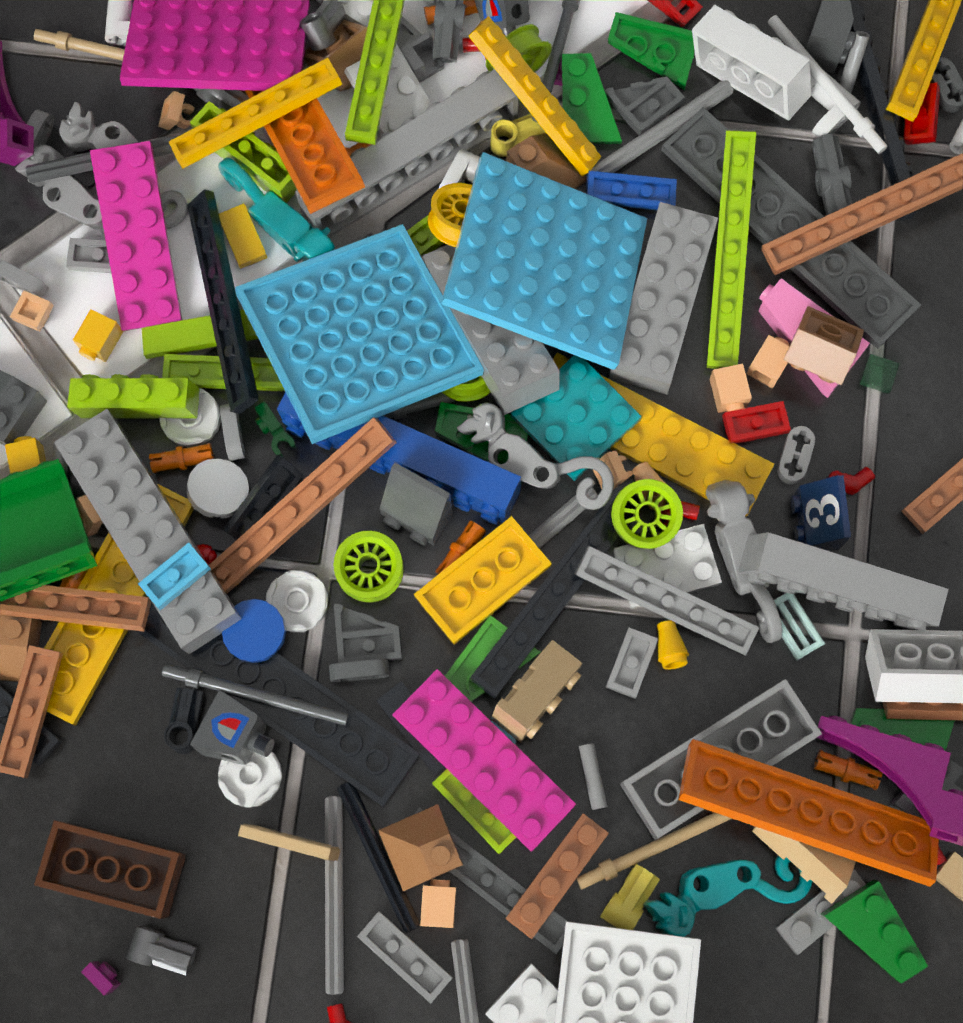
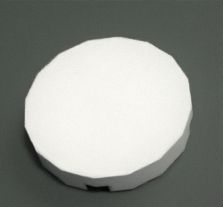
(194, 431)
(217, 488)
(299, 599)
(250, 783)

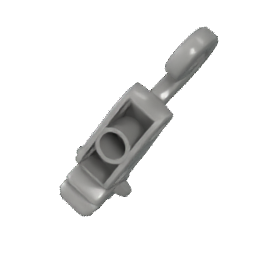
(81, 134)
(76, 199)
(525, 460)
(729, 507)

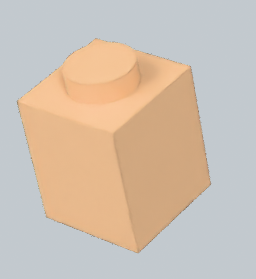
(769, 361)
(730, 388)
(438, 904)

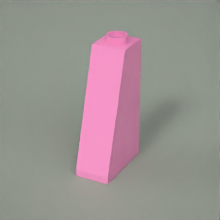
(783, 311)

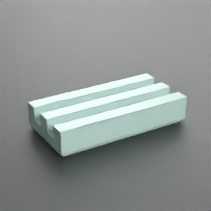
(793, 647)

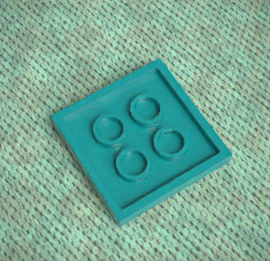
(579, 417)

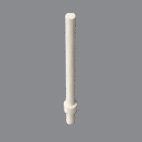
(862, 125)

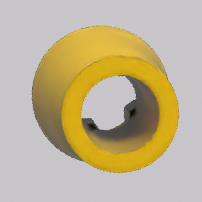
(671, 647)

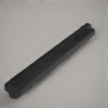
(378, 857)

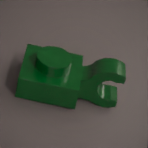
(268, 423)

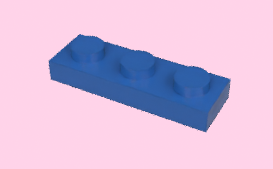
(631, 190)

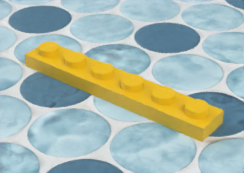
(923, 58)
(535, 95)
(255, 113)

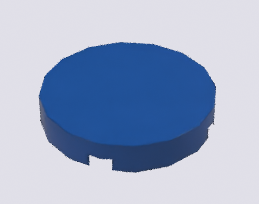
(258, 632)

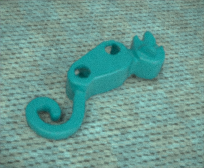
(278, 217)
(717, 887)

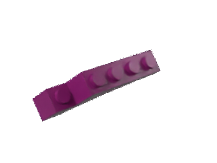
(15, 135)
(912, 766)

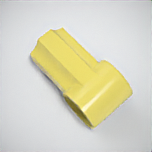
(515, 130)
(626, 905)

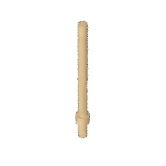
(66, 42)
(609, 869)

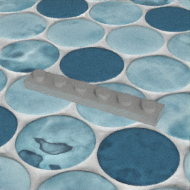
(666, 600)

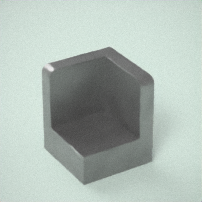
(419, 57)

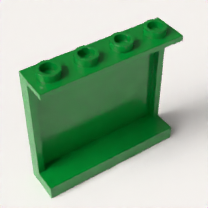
(40, 530)

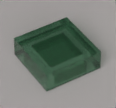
(879, 373)

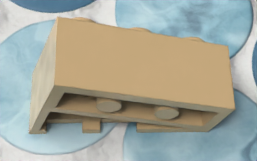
(537, 692)
(824, 868)

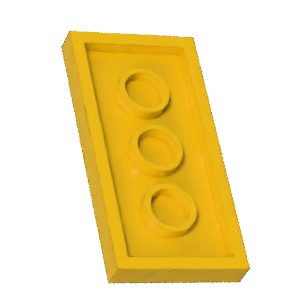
(482, 580)

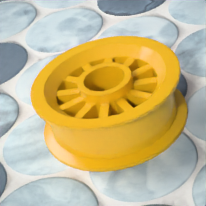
(448, 212)

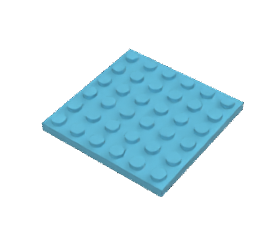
(546, 261)
(358, 333)

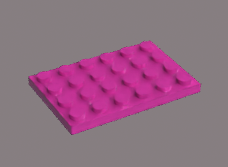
(214, 43)

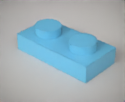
(174, 576)

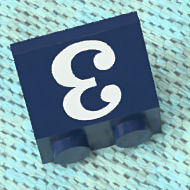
(822, 513)

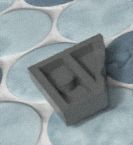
(645, 102)
(364, 637)

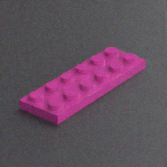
(136, 235)
(484, 760)

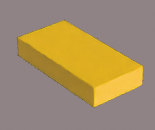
(242, 236)

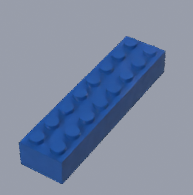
(467, 478)

